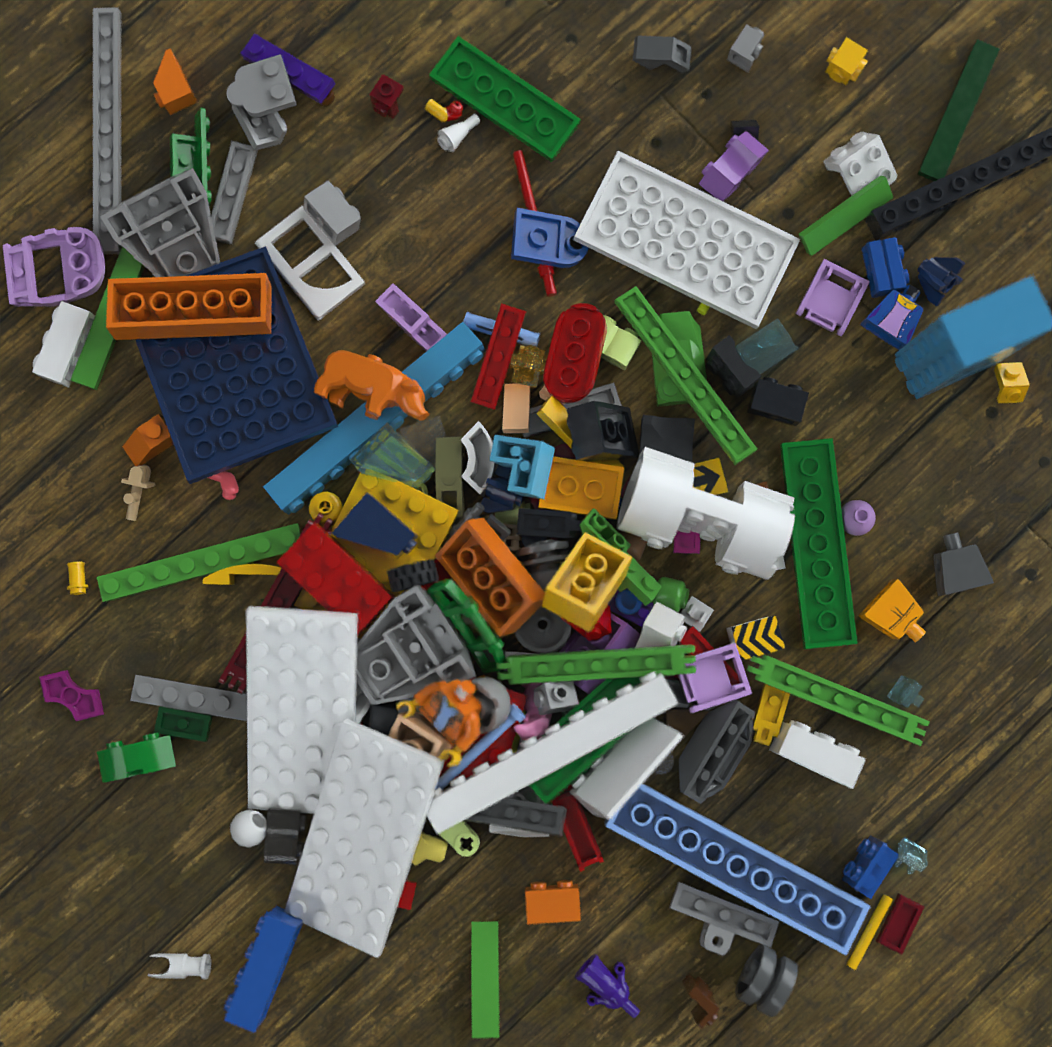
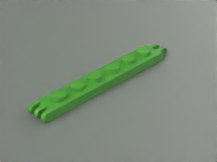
(597, 664)
(838, 698)

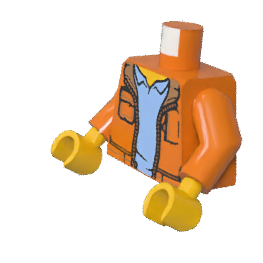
(451, 711)

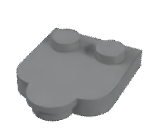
(262, 87)

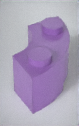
(730, 169)

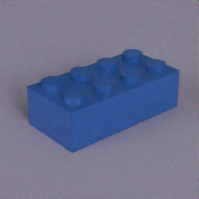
(264, 969)

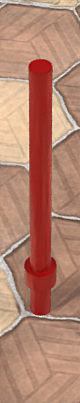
(546, 272)

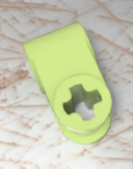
(454, 837)

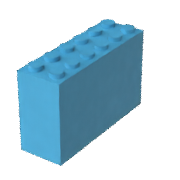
(974, 337)

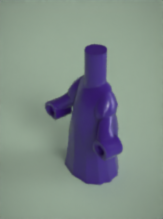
(613, 991)

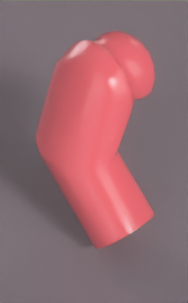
(228, 484)

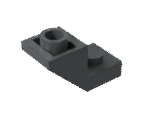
(660, 50)

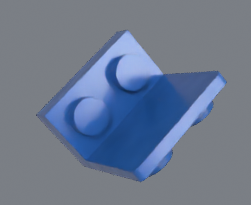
(869, 866)

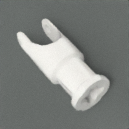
(182, 966)

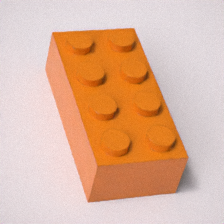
(491, 575)

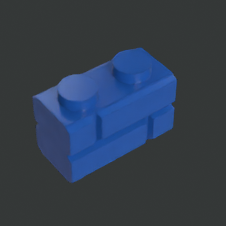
(885, 267)

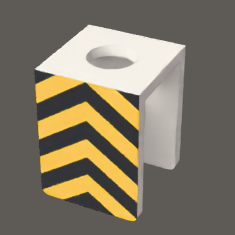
(756, 637)

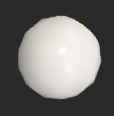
(248, 828)

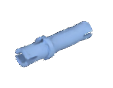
(486, 326)

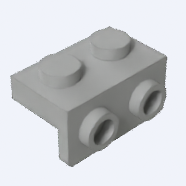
(262, 130)

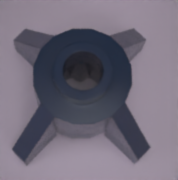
(939, 276)
(500, 497)

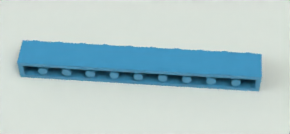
(333, 452)

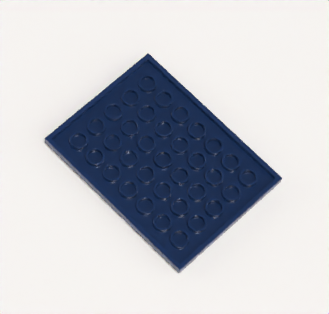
(239, 392)

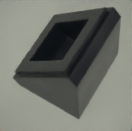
(741, 126)

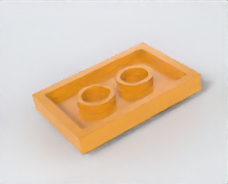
(582, 486)

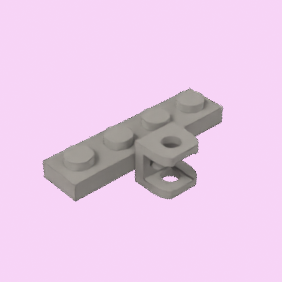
(722, 919)

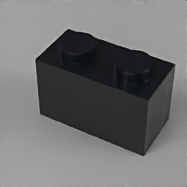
(778, 401)

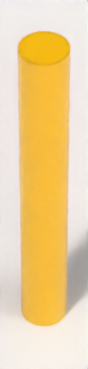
(869, 932)

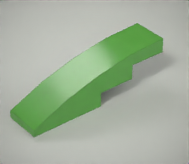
(485, 980)

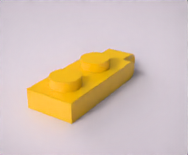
(769, 714)

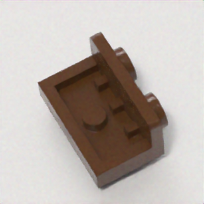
(706, 1010)

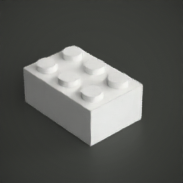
(818, 753)

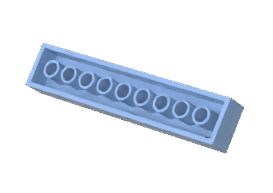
(740, 867)

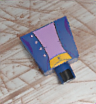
(895, 317)

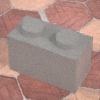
(332, 212)

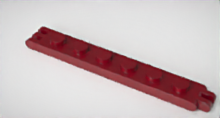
(281, 595)

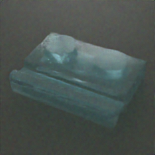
(766, 347)

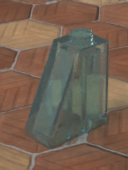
(393, 459)

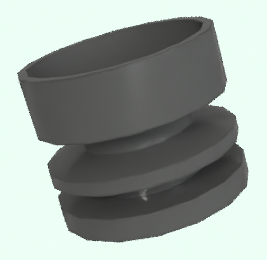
(543, 560)

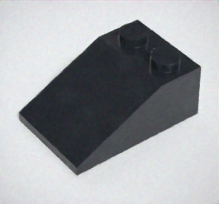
(602, 432)

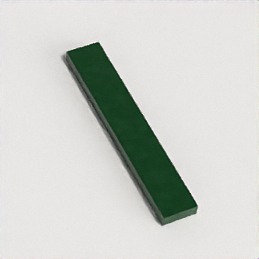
(958, 111)

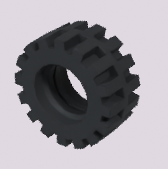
(412, 574)

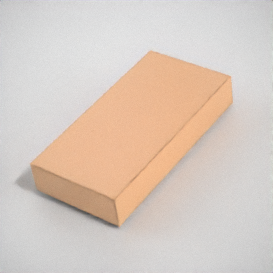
(516, 408)

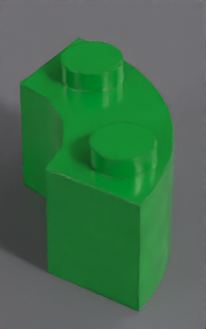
(137, 758)

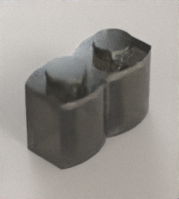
(284, 836)

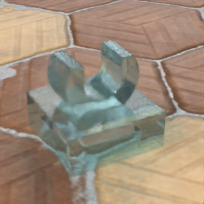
(906, 692)
(912, 855)

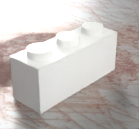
(63, 344)

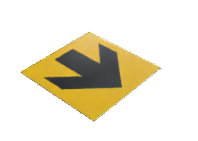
(709, 477)

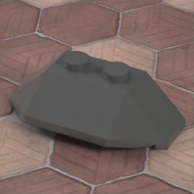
(715, 750)

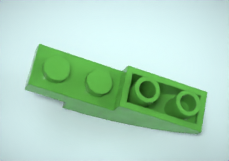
(637, 578)

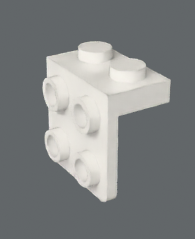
(861, 161)

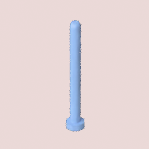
(514, 715)

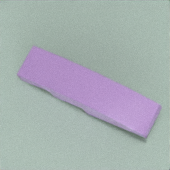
(410, 317)

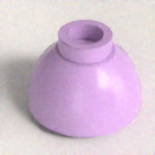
(858, 517)

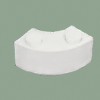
(479, 450)
(662, 628)

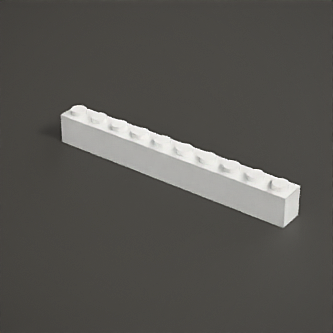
(551, 751)

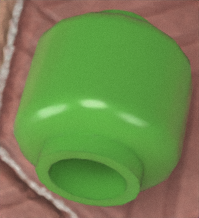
(672, 594)

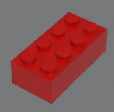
(335, 576)

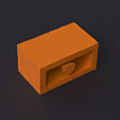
(552, 902)

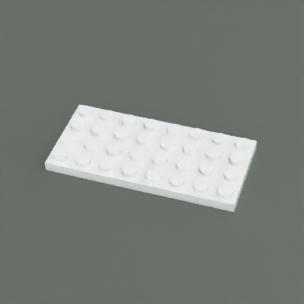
(687, 239)
(296, 701)
(363, 837)

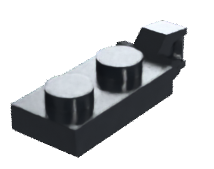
(547, 523)

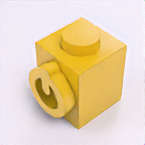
(846, 62)

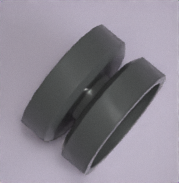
(547, 640)
(766, 980)

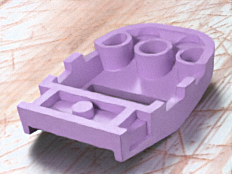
(81, 263)

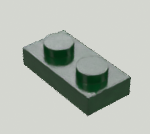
(183, 724)

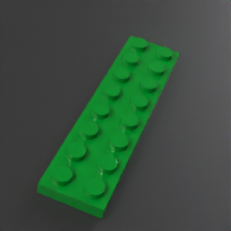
(819, 544)

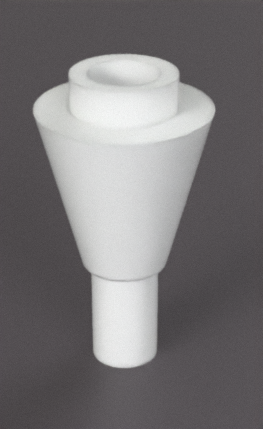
(451, 136)

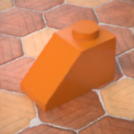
(172, 85)
(148, 441)

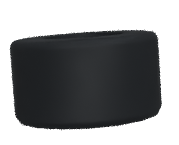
(381, 717)

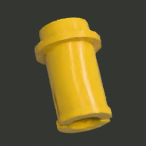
(76, 578)

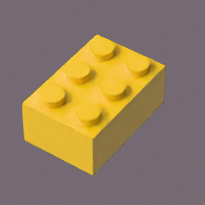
(586, 581)

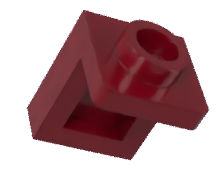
(385, 96)

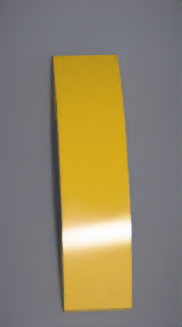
(227, 575)

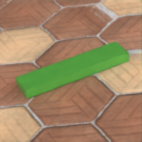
(846, 215)

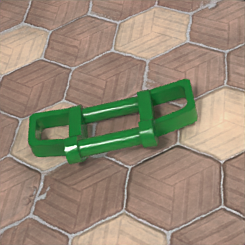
(469, 607)

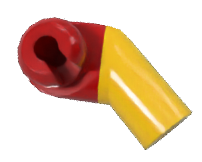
(446, 113)

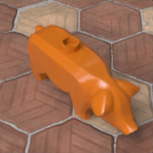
(370, 381)

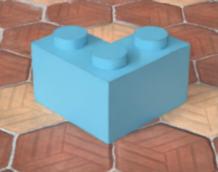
(529, 463)

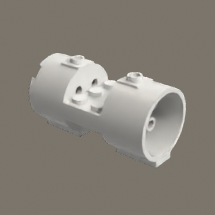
(749, 529)

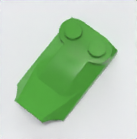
(688, 335)

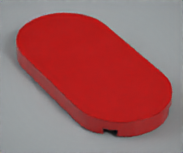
(575, 353)

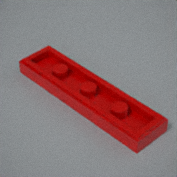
(498, 356)

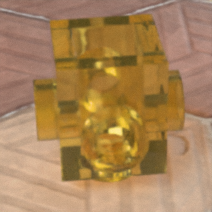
(528, 365)

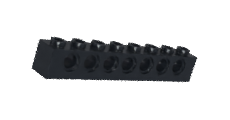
(960, 185)

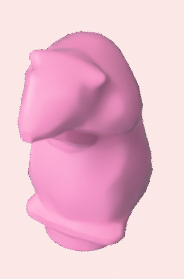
(533, 723)

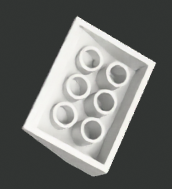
(624, 768)

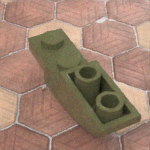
(448, 473)

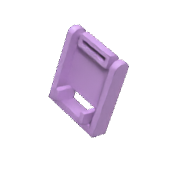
(830, 303)
(711, 682)

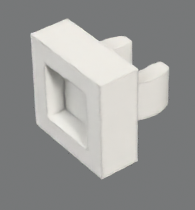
(696, 613)

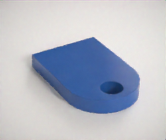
(545, 239)

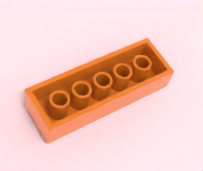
(189, 306)

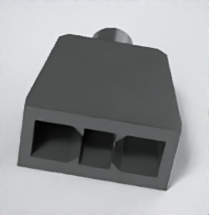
(959, 567)

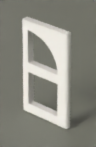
(317, 300)

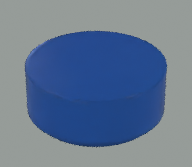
(627, 602)

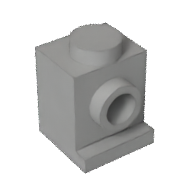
(746, 48)

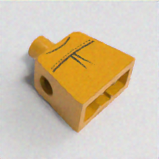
(894, 612)

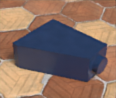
(376, 527)

